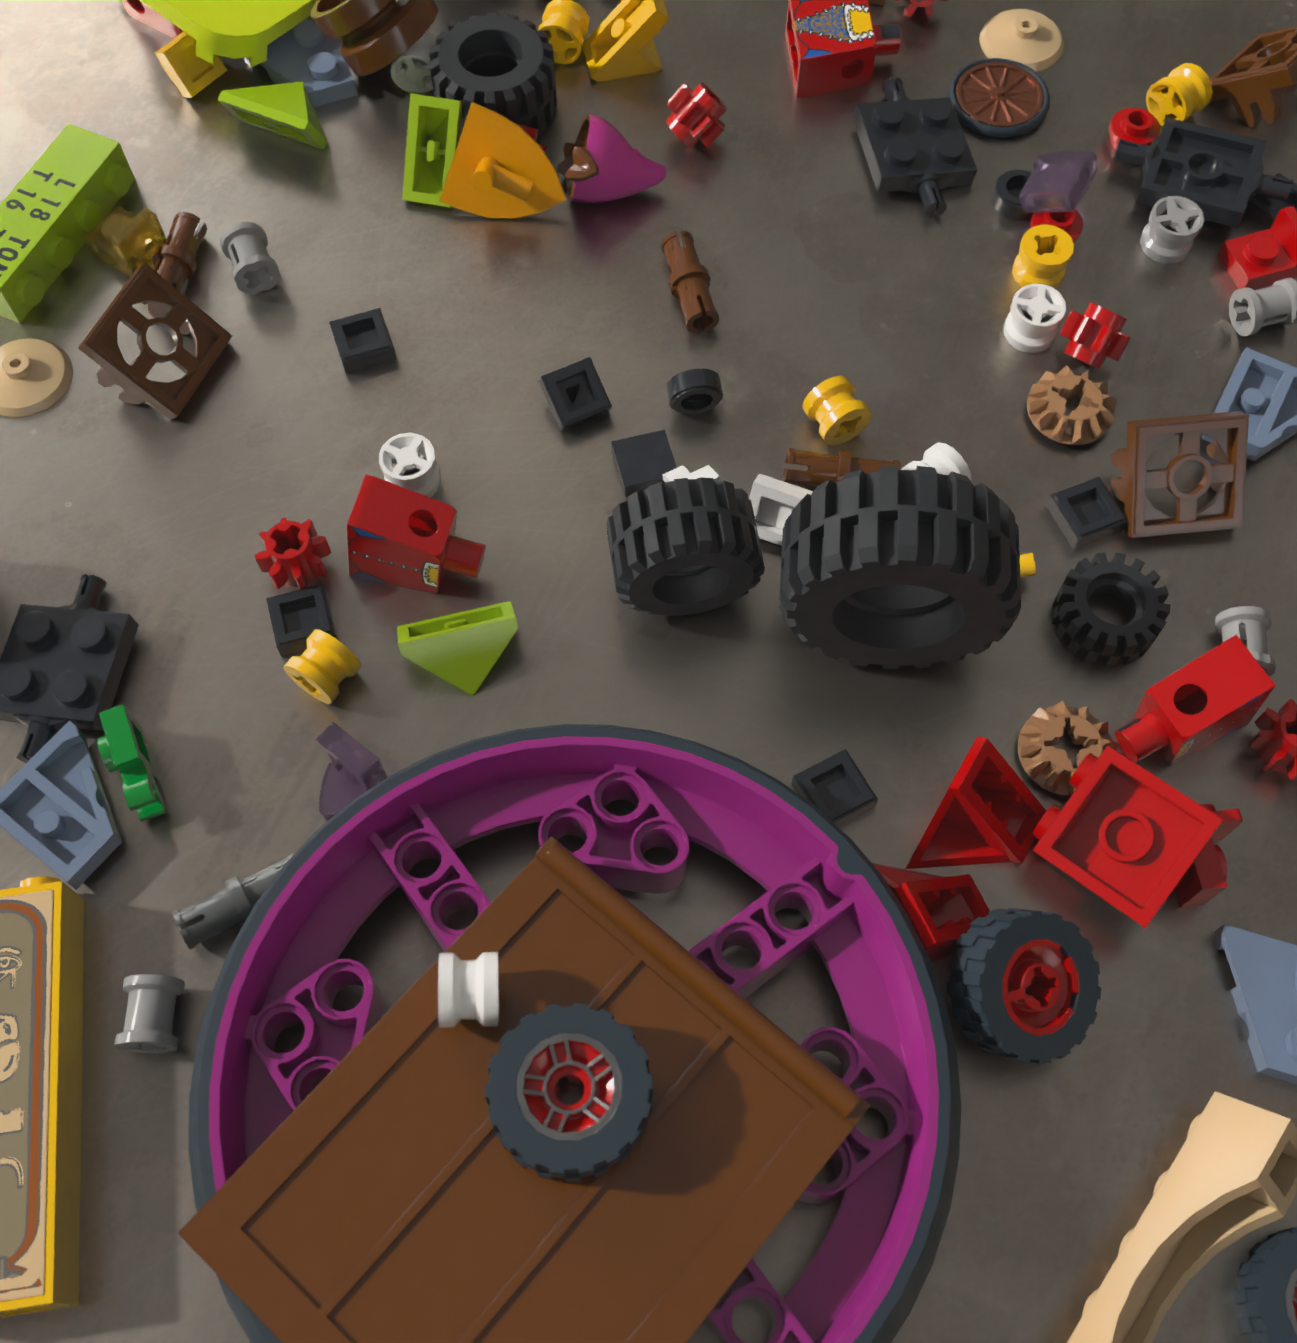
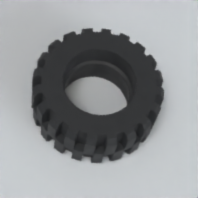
(900, 568)

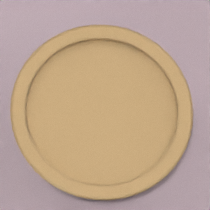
(1022, 37)
(32, 376)

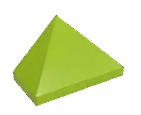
(277, 109)
(430, 147)
(460, 644)

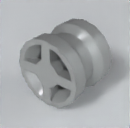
(1171, 229)

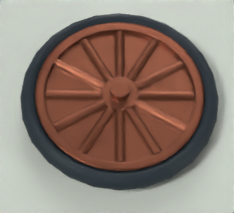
(999, 97)

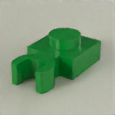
(127, 751)

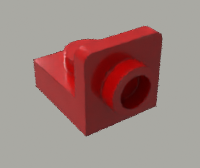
(1265, 255)
(1209, 871)

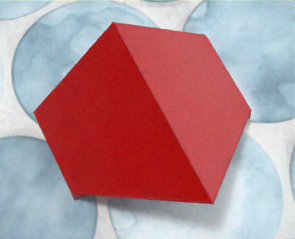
(982, 817)
(936, 906)

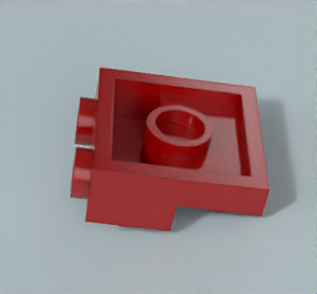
(1125, 834)

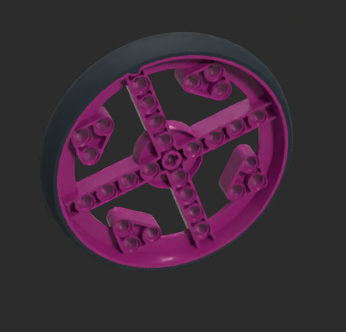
(565, 775)

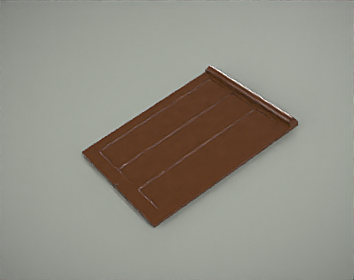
(409, 1221)

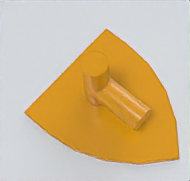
(500, 170)

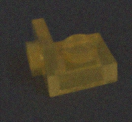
(126, 239)

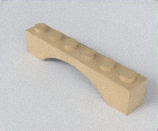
(1222, 1185)

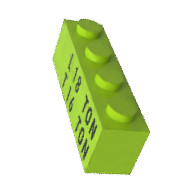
(53, 211)

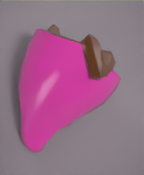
(604, 165)

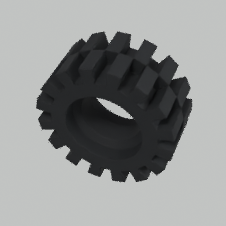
(1125, 585)

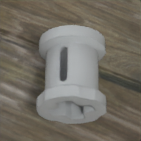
(246, 247)
(1263, 307)
(1256, 623)
(149, 1013)

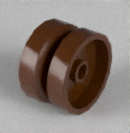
(373, 29)

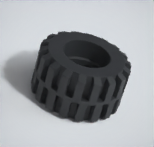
(497, 66)
(684, 547)

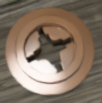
(1085, 424)
(1045, 728)

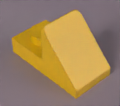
(625, 42)

